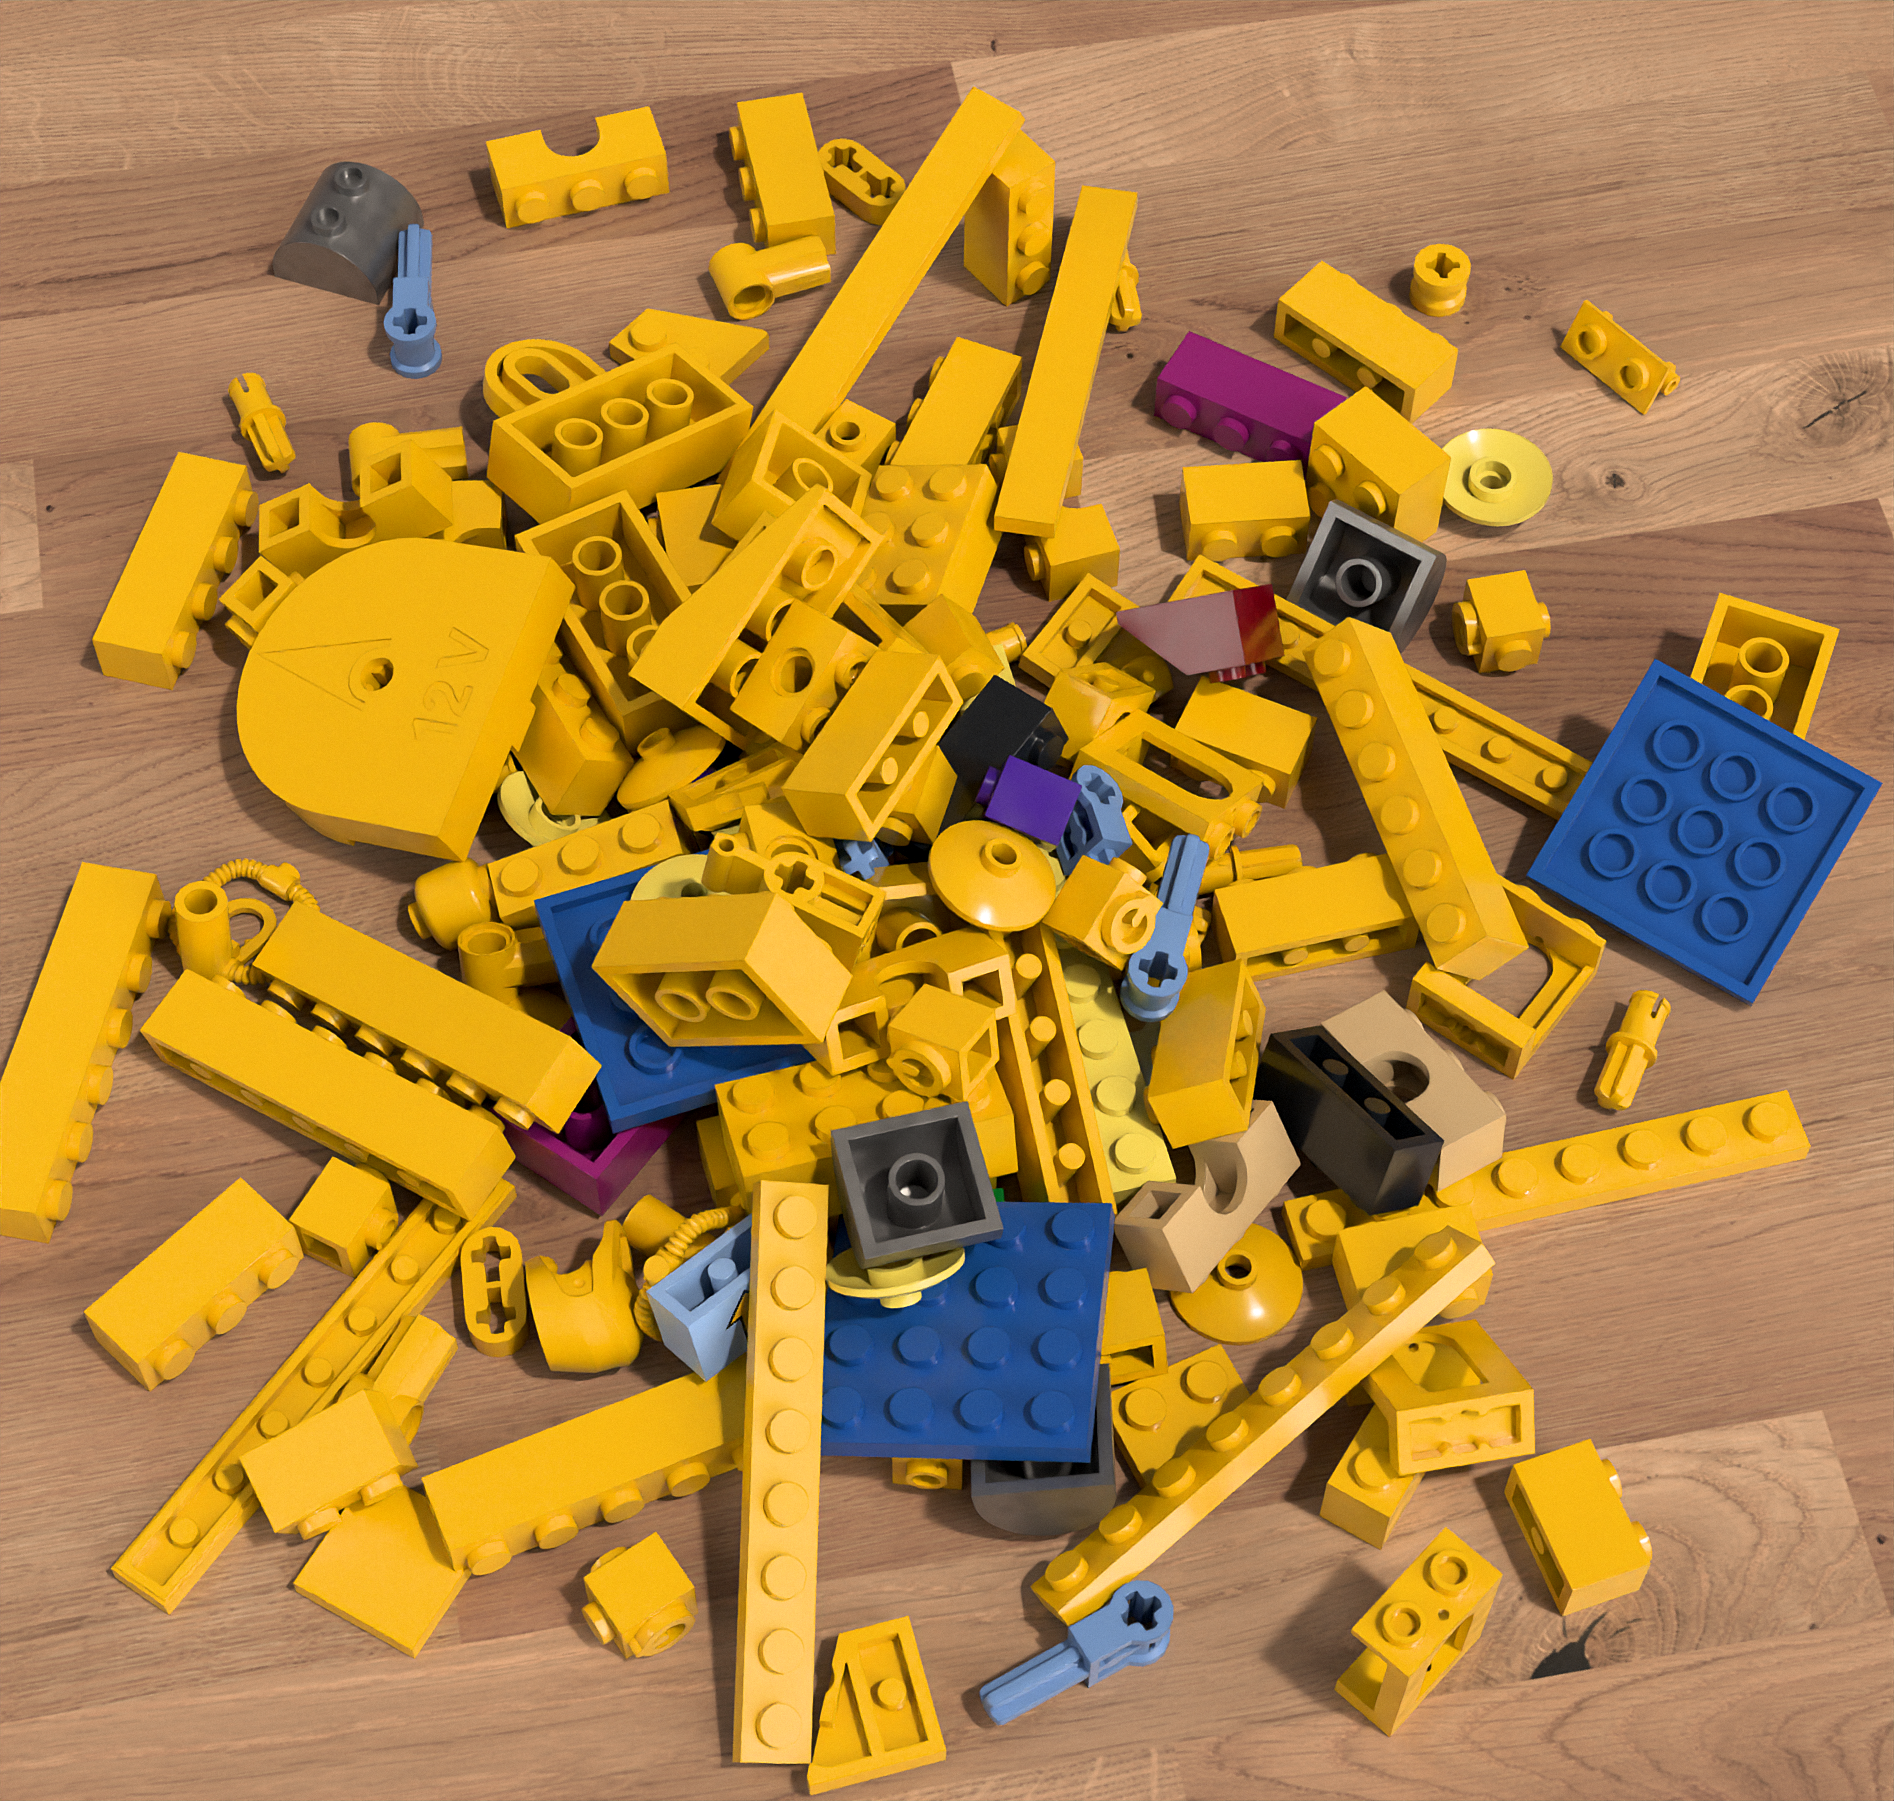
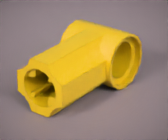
(753, 278)
(442, 445)
(504, 960)
(408, 1370)

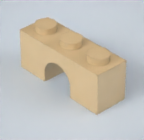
(1413, 1065)
(1189, 1228)

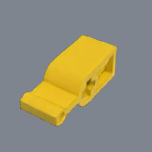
(825, 898)

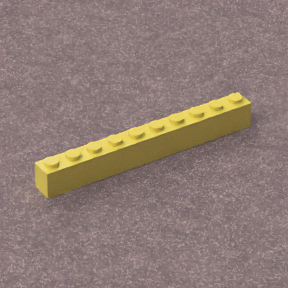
(1115, 1080)

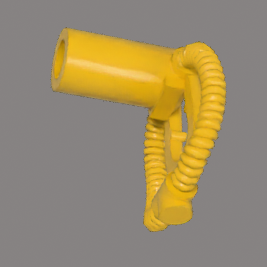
(202, 919)
(669, 1243)

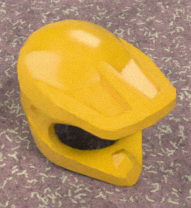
(587, 1314)

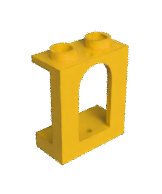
(1216, 821)
(1485, 1028)
(1459, 1416)
(1417, 1625)

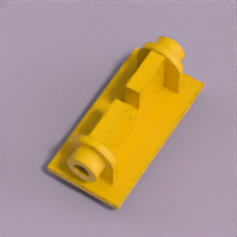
(1618, 358)

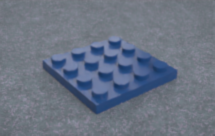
(1703, 831)
(639, 1071)
(988, 1358)

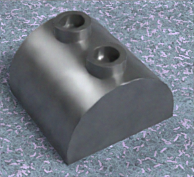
(348, 233)
(1368, 574)
(914, 1185)
(1047, 1494)

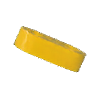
(867, 176)
(510, 1291)

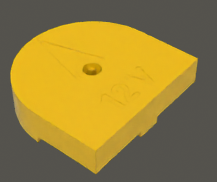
(400, 689)

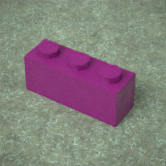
(1240, 401)

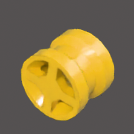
(1439, 280)

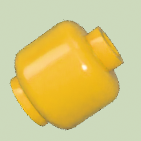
(452, 901)

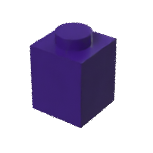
(1028, 801)

